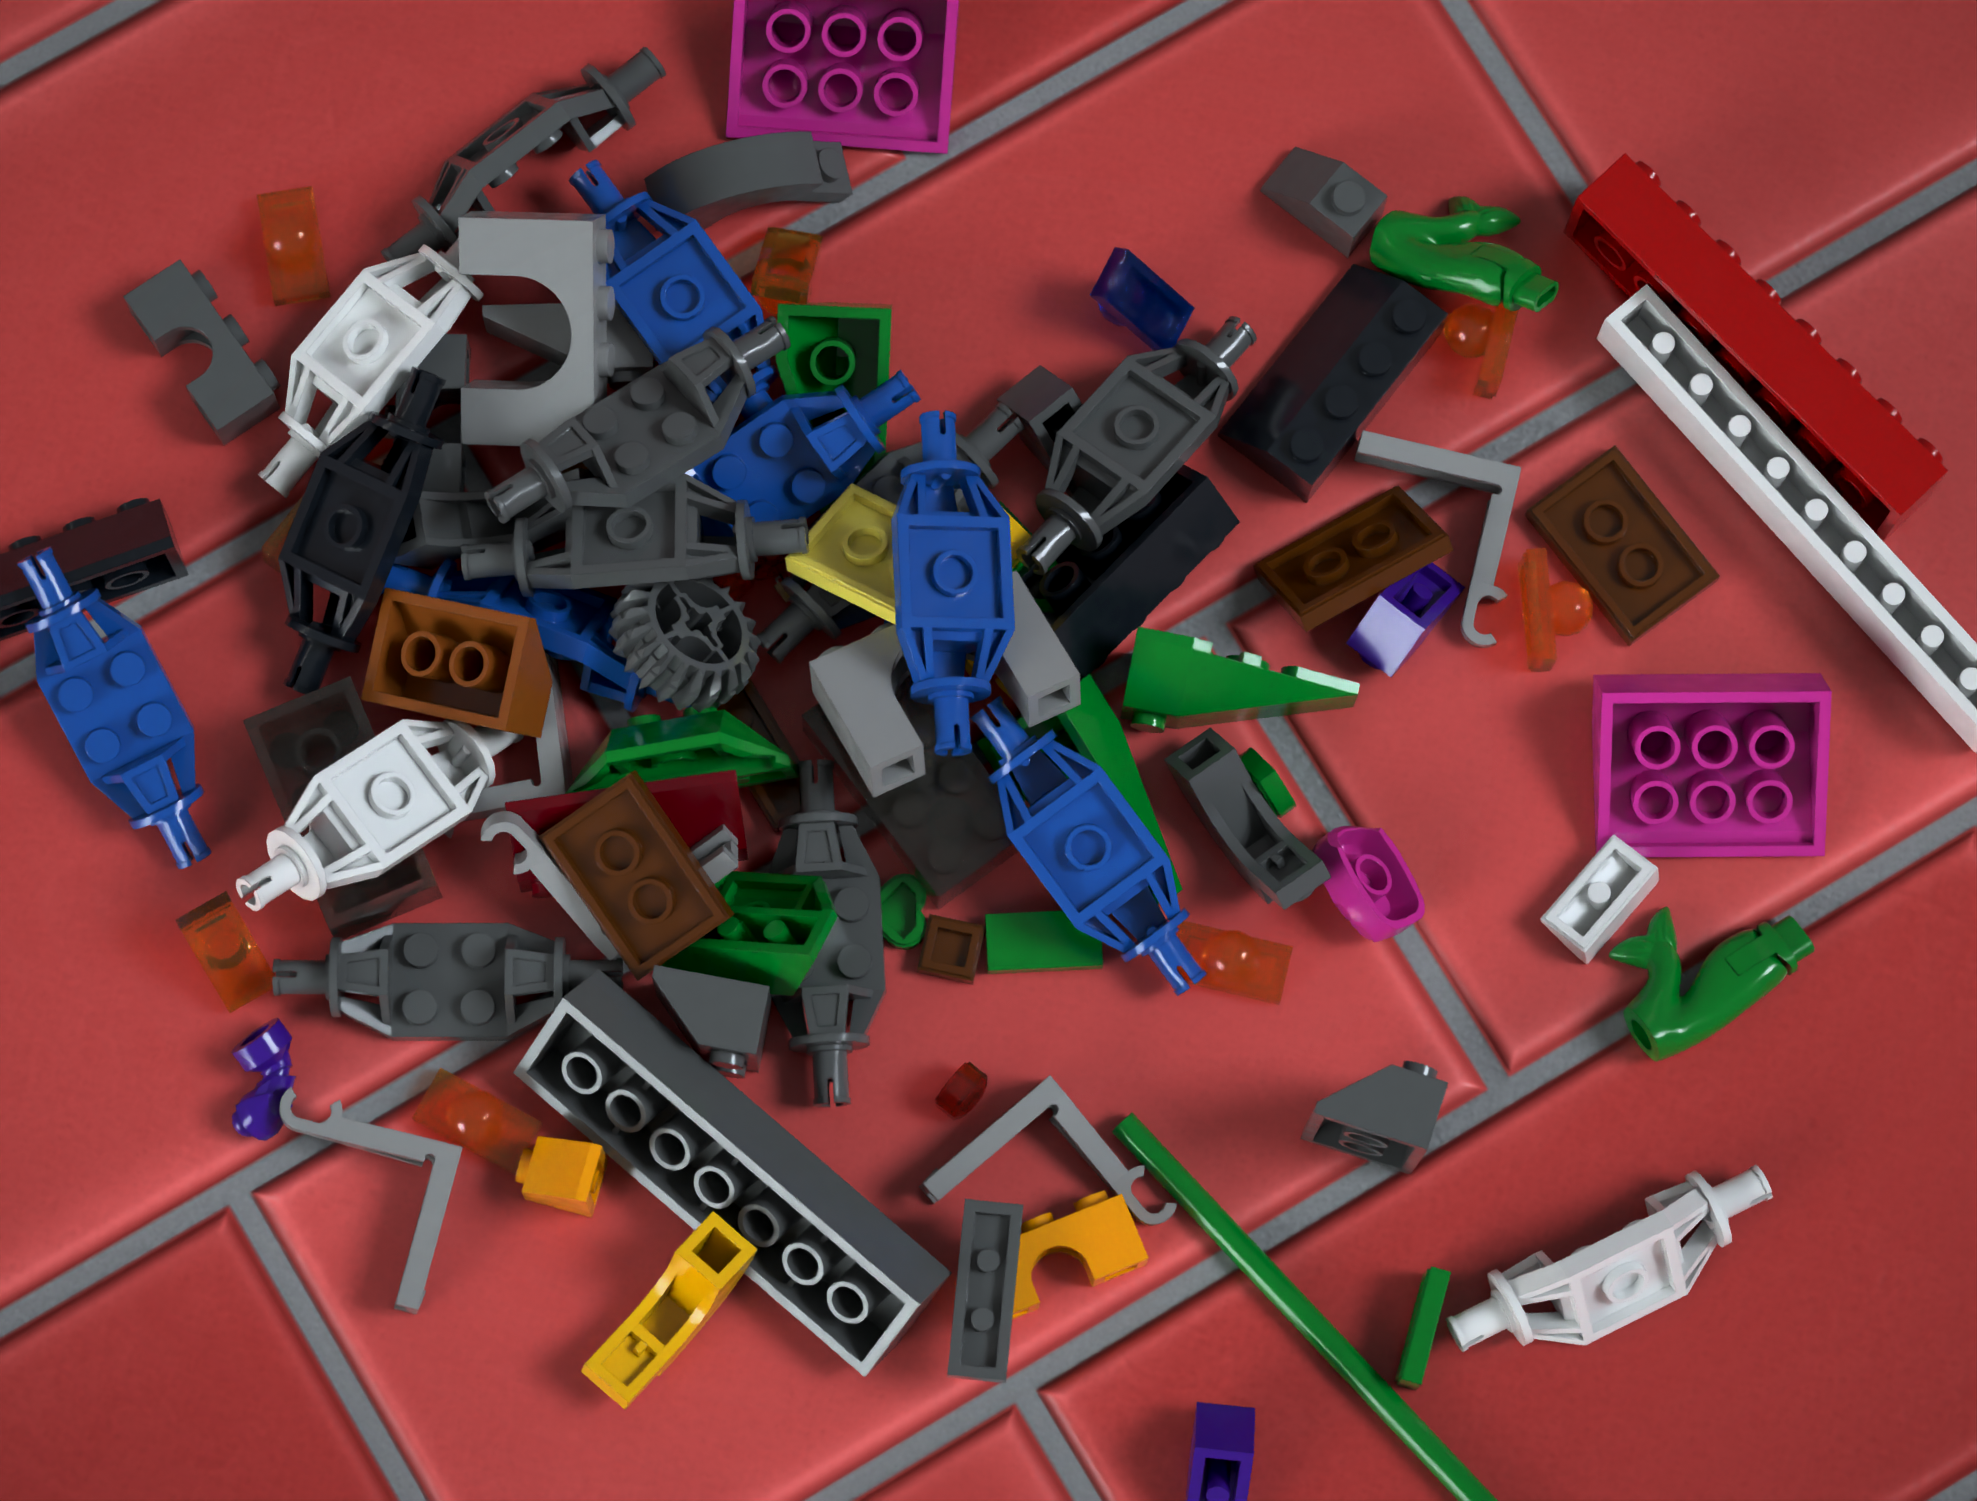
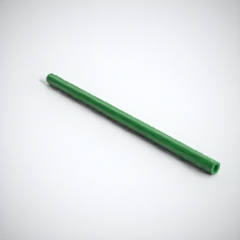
(1300, 1311)

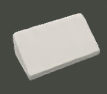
(1601, 898)

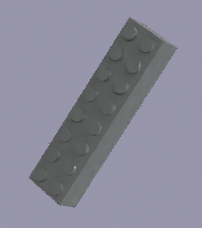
(715, 1150)

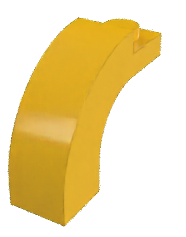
(672, 1312)

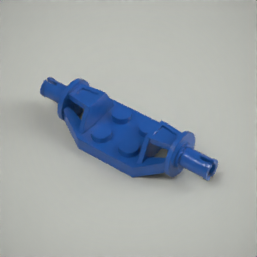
(672, 284)
(788, 464)
(950, 582)
(569, 623)
(115, 707)
(1088, 846)

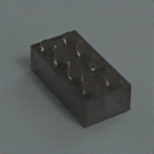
(295, 745)
(939, 825)

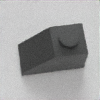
(1326, 198)
(1043, 407)

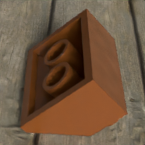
(459, 663)

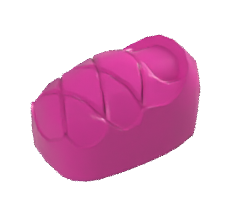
(1370, 881)

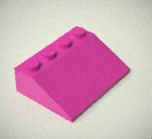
(845, 71)
(1712, 763)

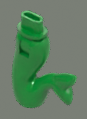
(1439, 257)
(1726, 985)

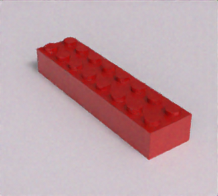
(1813, 398)

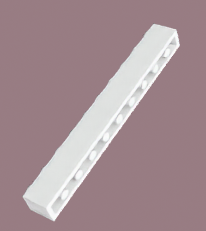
(1798, 505)

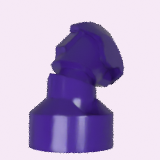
(264, 1052)

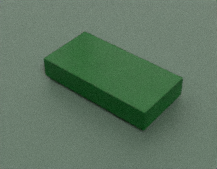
(1038, 943)
(1422, 1328)

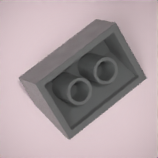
(1382, 1116)

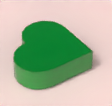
(1268, 783)
(901, 911)

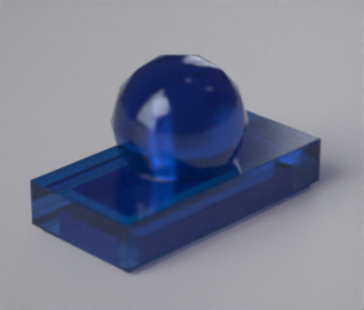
(1140, 300)

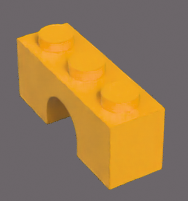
(1096, 1235)

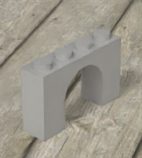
(570, 259)
(861, 682)

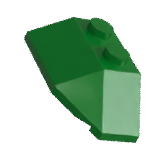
(684, 748)
(772, 935)

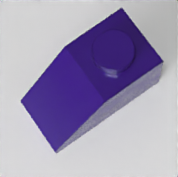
(1404, 618)
(1221, 1453)

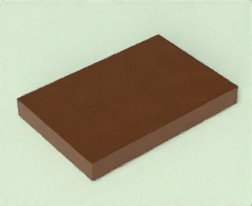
(1622, 545)
(1352, 558)
(636, 875)

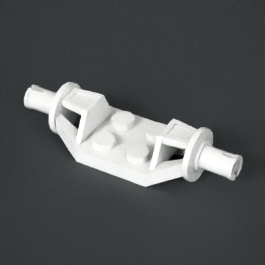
(365, 353)
(377, 807)
(1618, 1276)

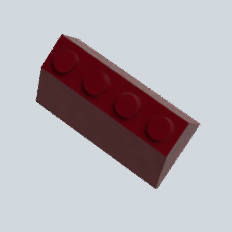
(691, 802)

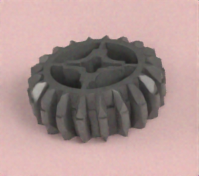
(685, 641)

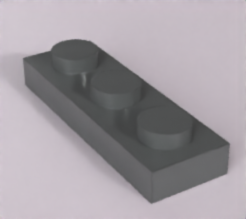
(985, 1291)

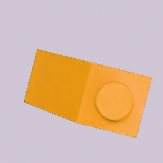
(563, 1174)

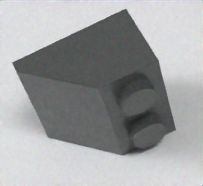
(717, 1016)

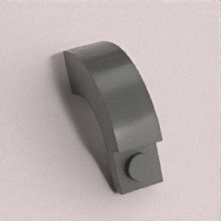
(751, 173)
(1243, 822)

